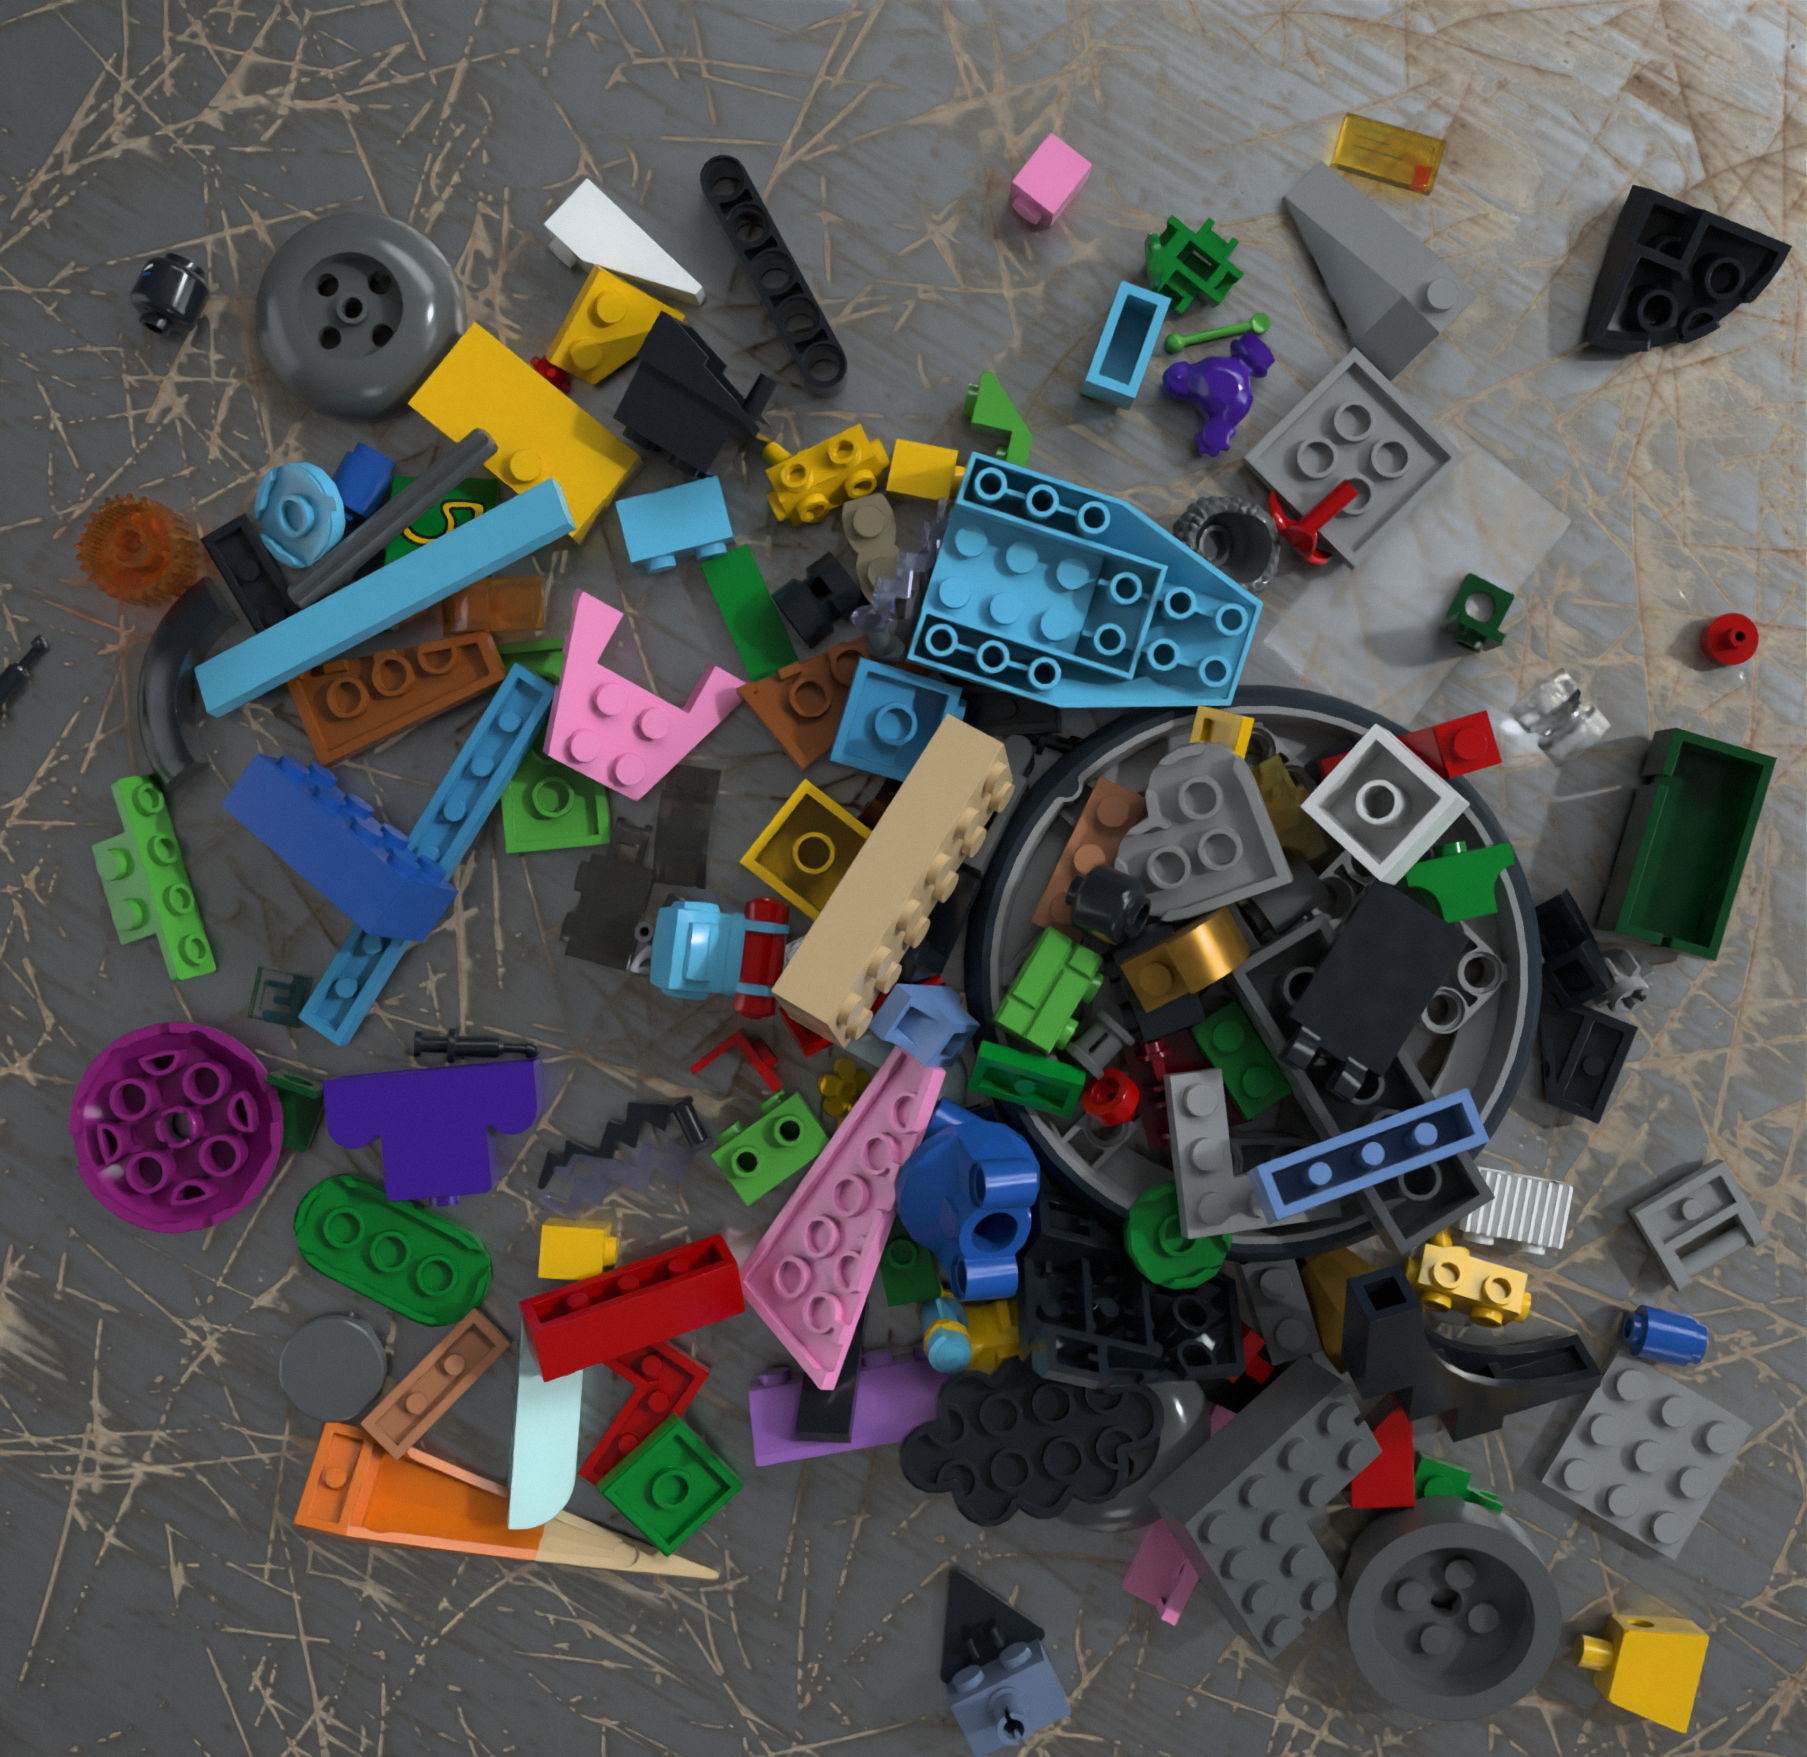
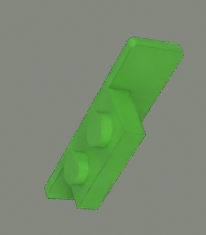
(149, 880)

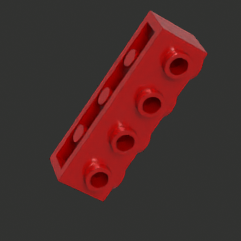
(632, 1307)

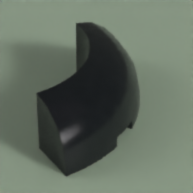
(167, 682)

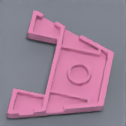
(616, 727)

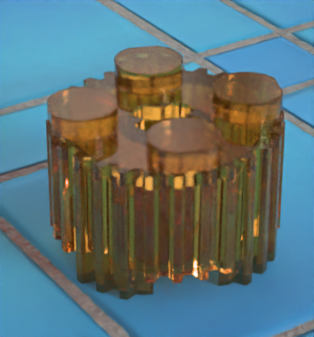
(116, 534)

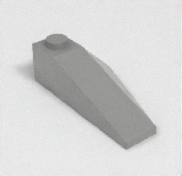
(1378, 274)

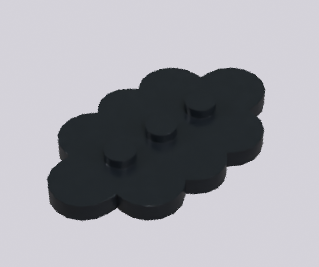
(1027, 1442)

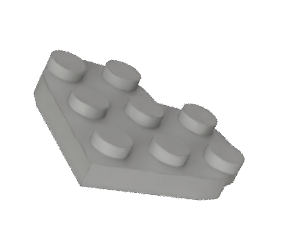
(1202, 835)

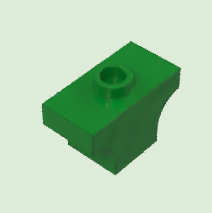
(1459, 880)
(908, 1269)

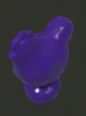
(1220, 389)

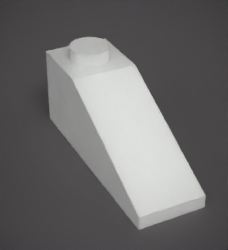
(597, 232)

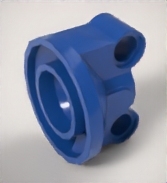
(971, 1204)

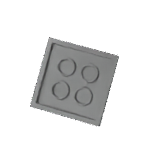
(1360, 432)
(1644, 1453)

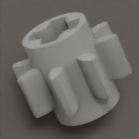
(1629, 981)

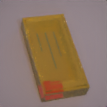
(1388, 154)

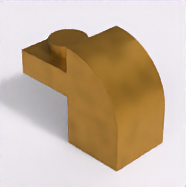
(1187, 960)

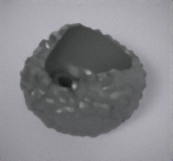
(1233, 538)

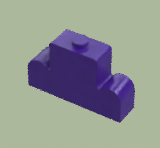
(436, 1123)

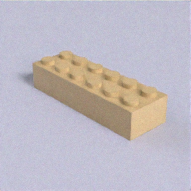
(896, 883)

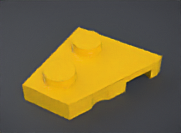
(605, 326)

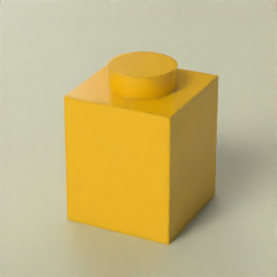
(923, 473)
(576, 1249)

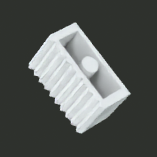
(1524, 1209)

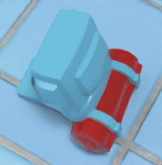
(723, 953)

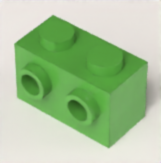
(771, 1145)

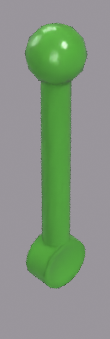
(1257, 325)

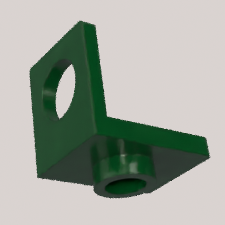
(1470, 632)
(301, 1106)

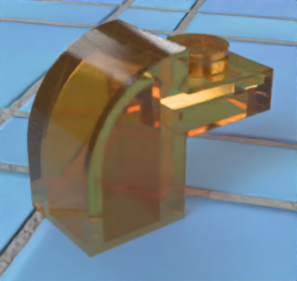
(496, 607)

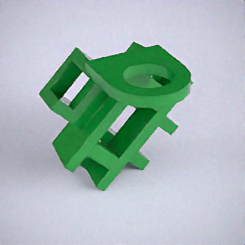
(1187, 273)

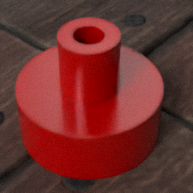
(1729, 639)
(1111, 1098)

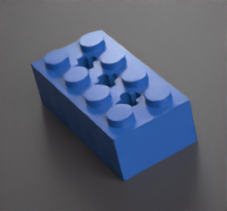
(341, 847)

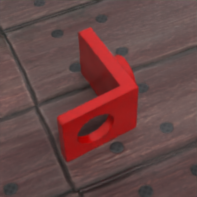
(756, 1052)

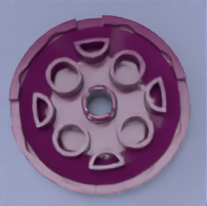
(127, 1134)

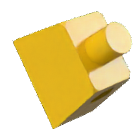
(1647, 1665)

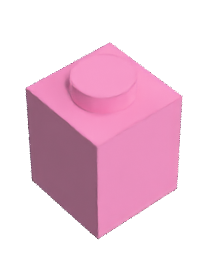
(1049, 181)

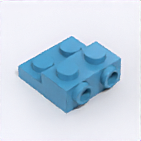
(891, 718)

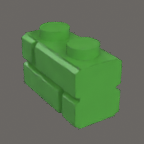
(1048, 992)

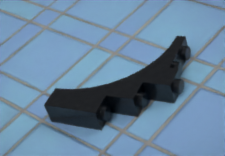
(1462, 1382)

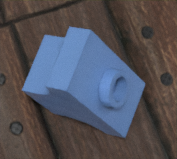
(925, 1023)

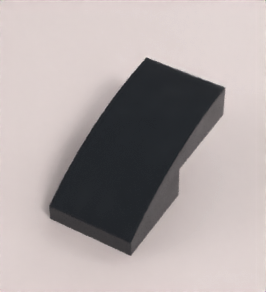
(1570, 952)

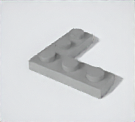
(1207, 1190)

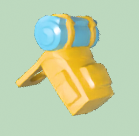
(968, 1335)

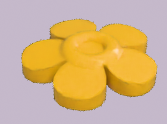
(842, 1087)

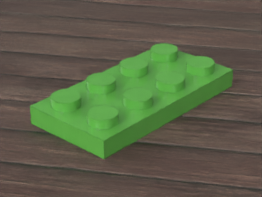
(546, 800)

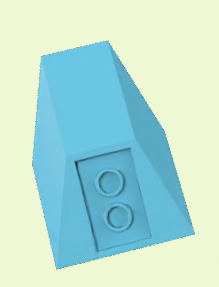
(1077, 599)

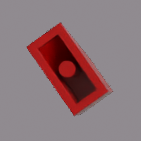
(1390, 1476)

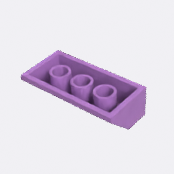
(891, 1399)

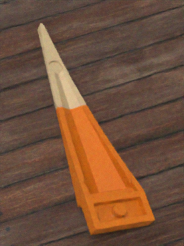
(435, 1506)

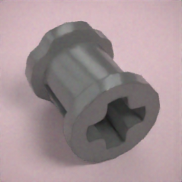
(1097, 1060)

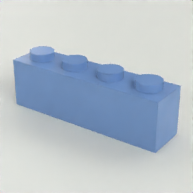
(1368, 1156)

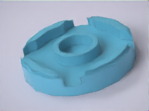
(299, 513)

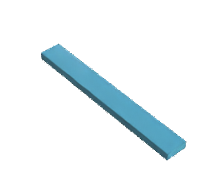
(385, 597)

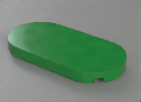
(392, 1250)

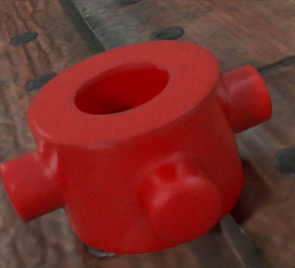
(550, 372)

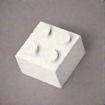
(1384, 805)

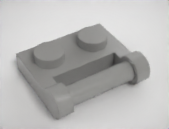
(1691, 1210)

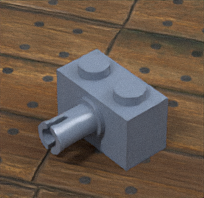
(1007, 1698)

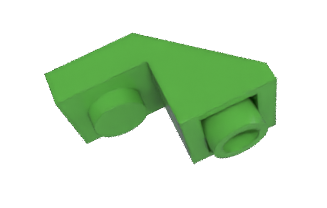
(997, 418)

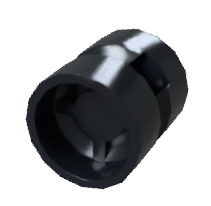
(805, 613)

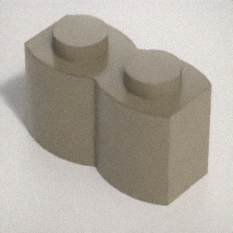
(871, 538)

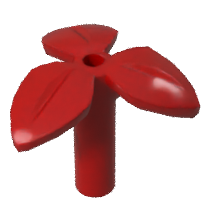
(1302, 533)

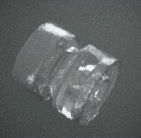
(1559, 718)

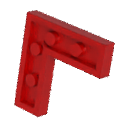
(664, 1384)

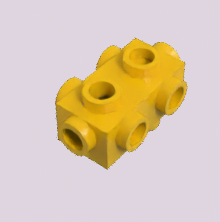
(824, 475)
(1452, 1280)

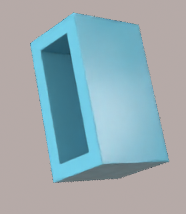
(1125, 345)
(676, 525)

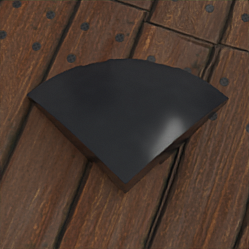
(1676, 273)

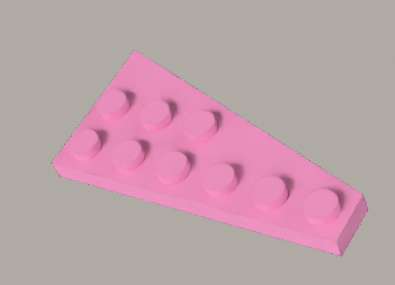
(829, 1237)

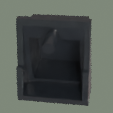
(688, 404)

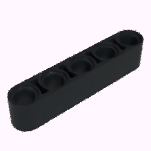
(767, 253)

